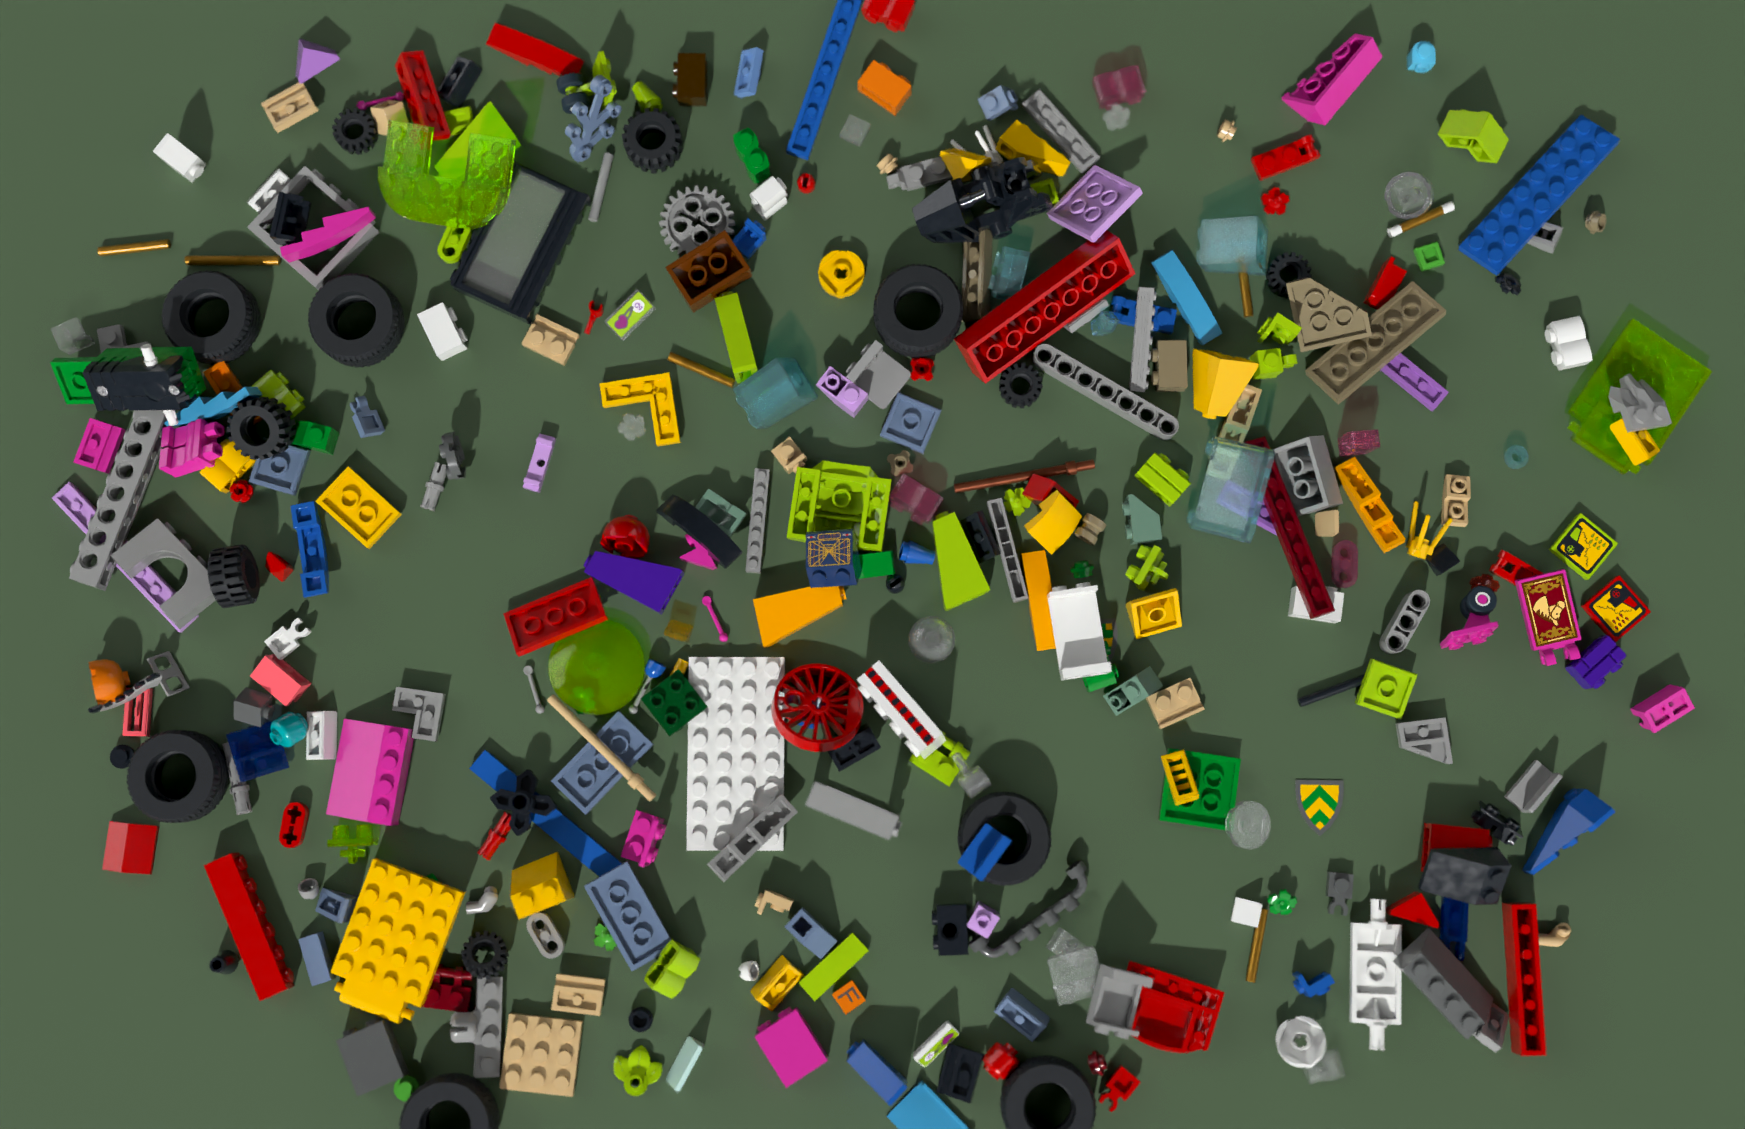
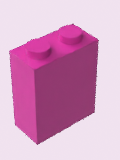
(790, 1046)

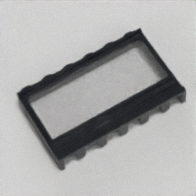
(521, 245)

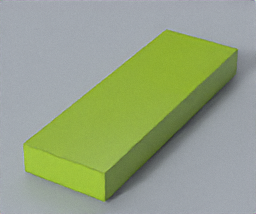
(833, 966)

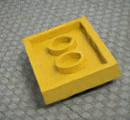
(358, 507)

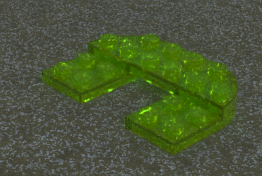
(444, 200)

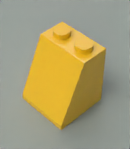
(539, 885)

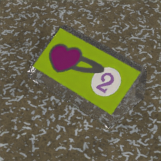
(629, 315)

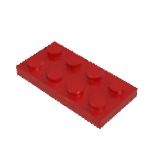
(555, 616)

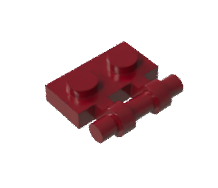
(450, 996)

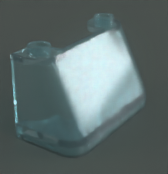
(1232, 489)

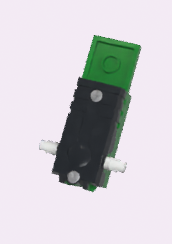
(132, 379)

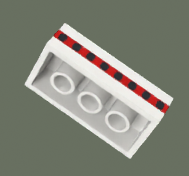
(905, 714)

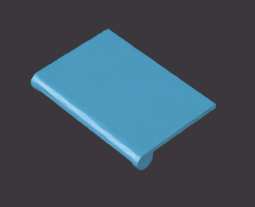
(924, 1110)

